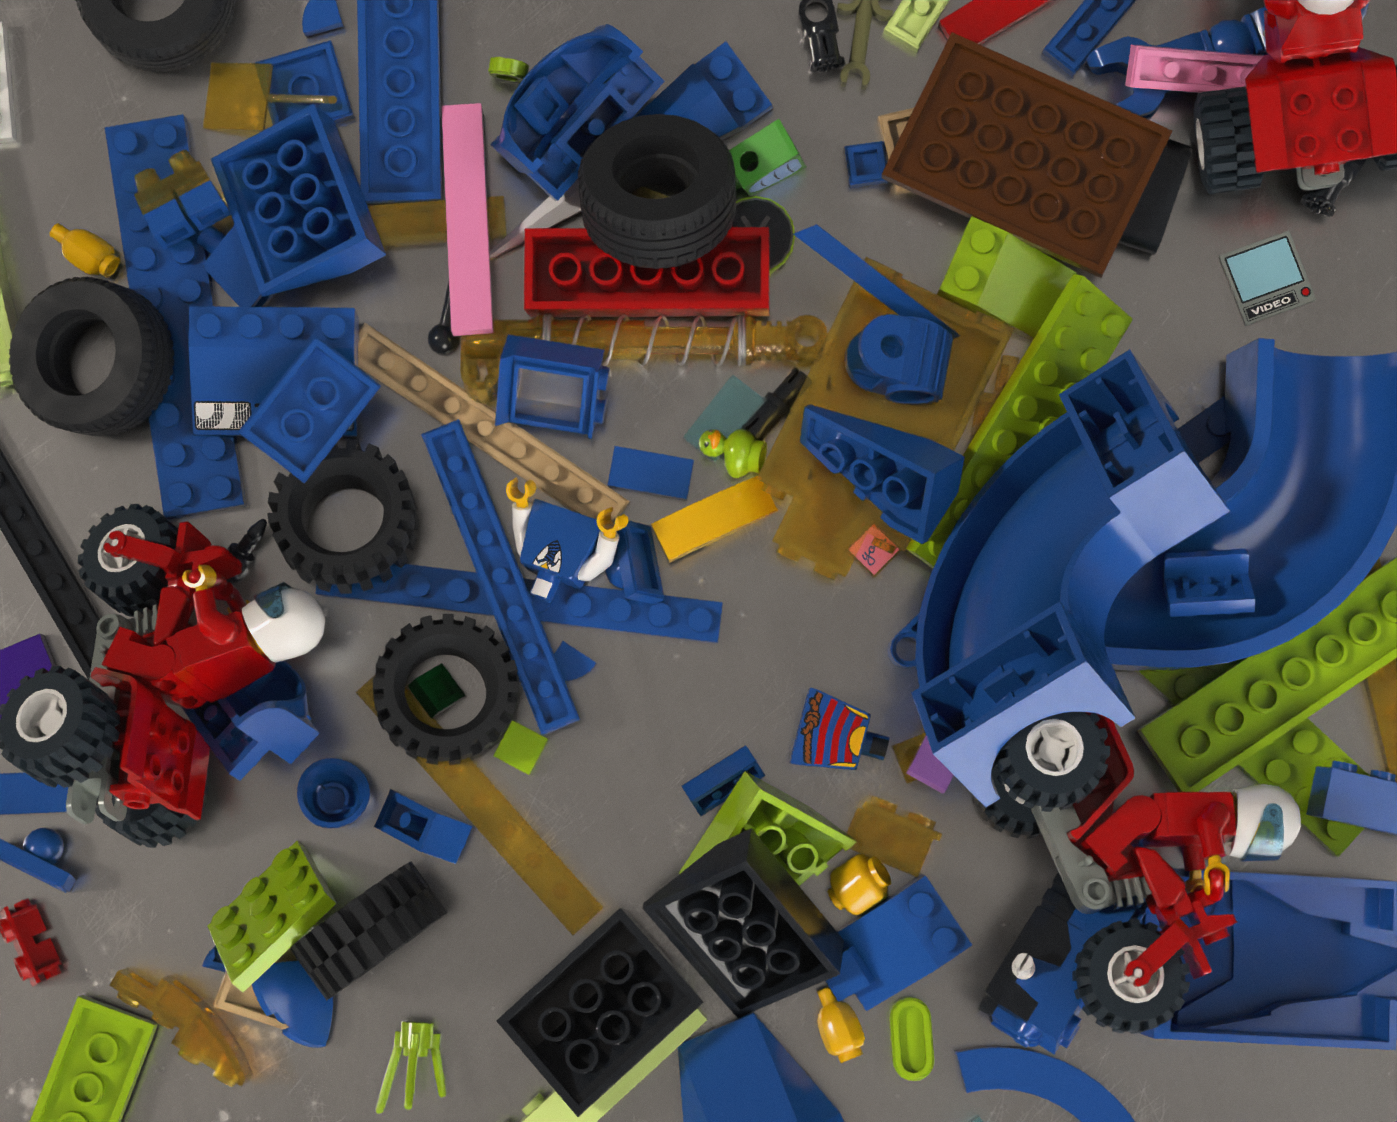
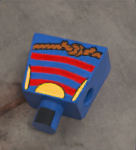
(834, 734)

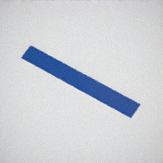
(866, 275)

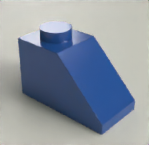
(423, 827)

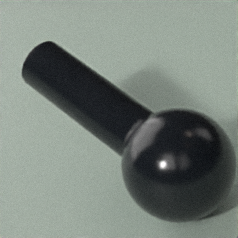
(440, 336)

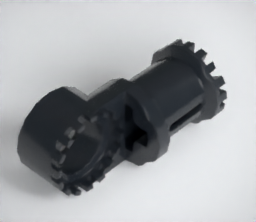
(820, 32)
(1324, 199)

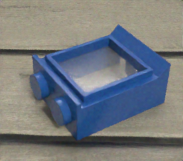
(551, 385)

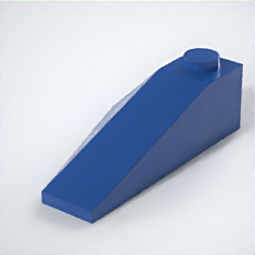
(897, 471)

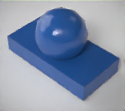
(636, 565)
(39, 854)

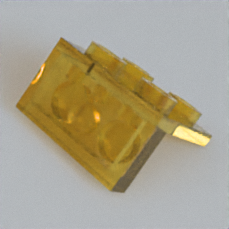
(890, 837)

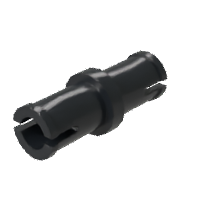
(776, 405)

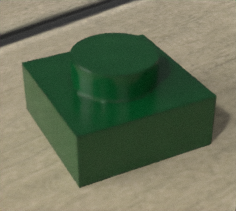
(436, 690)

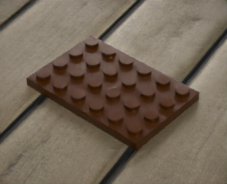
(1026, 154)

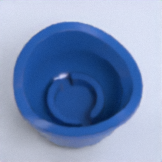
(332, 793)

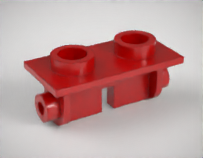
(32, 957)

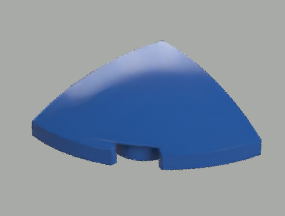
(295, 1001)

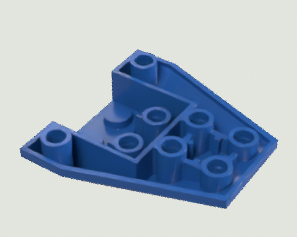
(747, 1077)

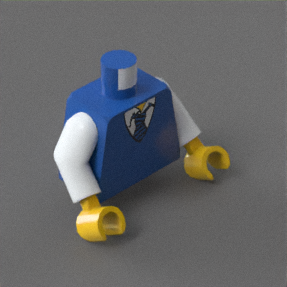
(560, 542)

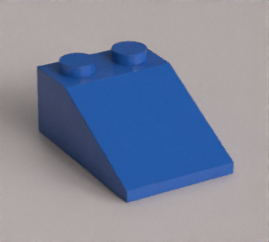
(904, 939)

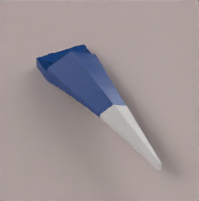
(711, 92)

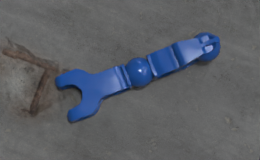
(1226, 36)

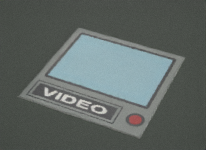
(1267, 277)

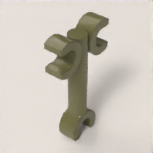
(864, 11)

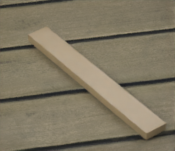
(504, 442)

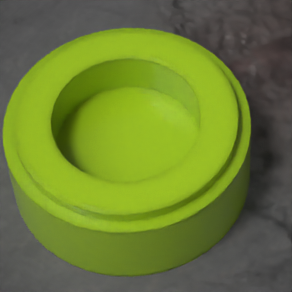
(507, 69)

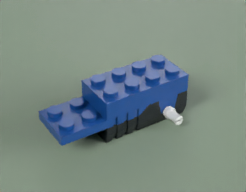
(1034, 985)

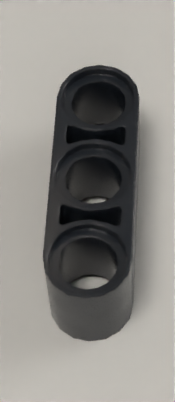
(1157, 201)

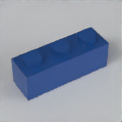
(717, 782)

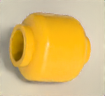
(859, 884)

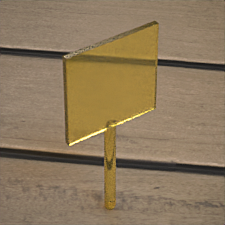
(241, 95)

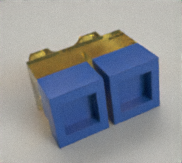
(161, 203)

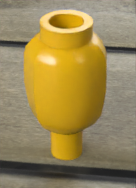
(86, 251)
(839, 1027)

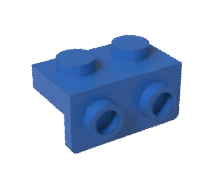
(1207, 583)

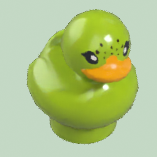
(740, 450)

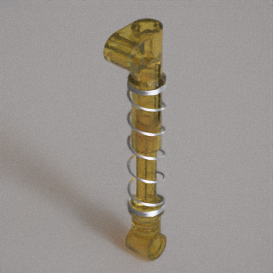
(633, 340)

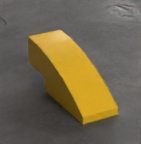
(713, 518)

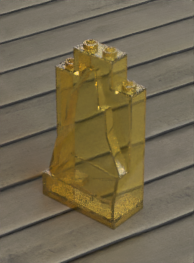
(825, 515)

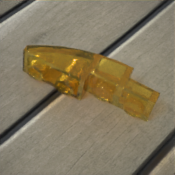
(201, 1030)

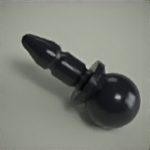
(245, 547)

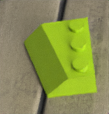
(789, 828)

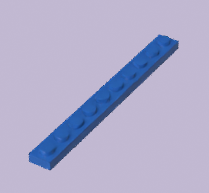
(571, 606)

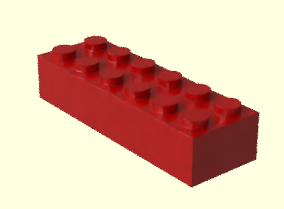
(575, 277)

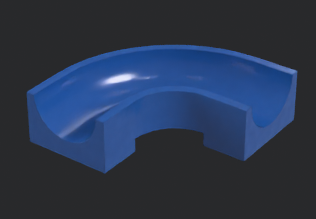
(1305, 496)
(1037, 562)

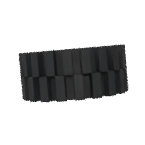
(340, 470)
(455, 639)
(368, 930)

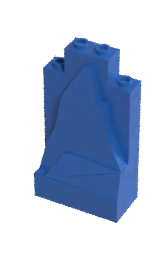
(1299, 965)

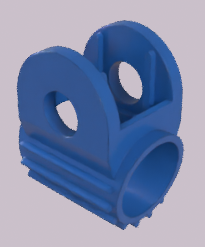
(900, 359)

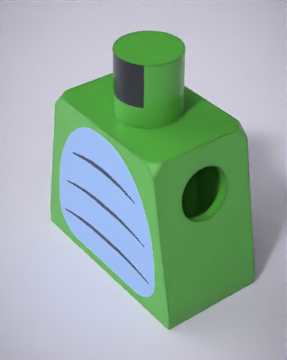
(775, 157)

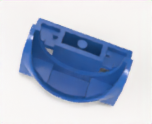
(579, 75)
(258, 719)

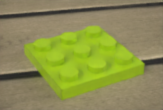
(270, 915)

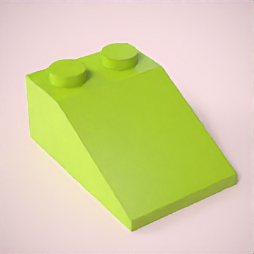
(1003, 278)

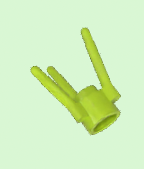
(415, 1041)

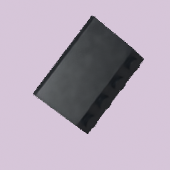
(746, 925)
(600, 1011)

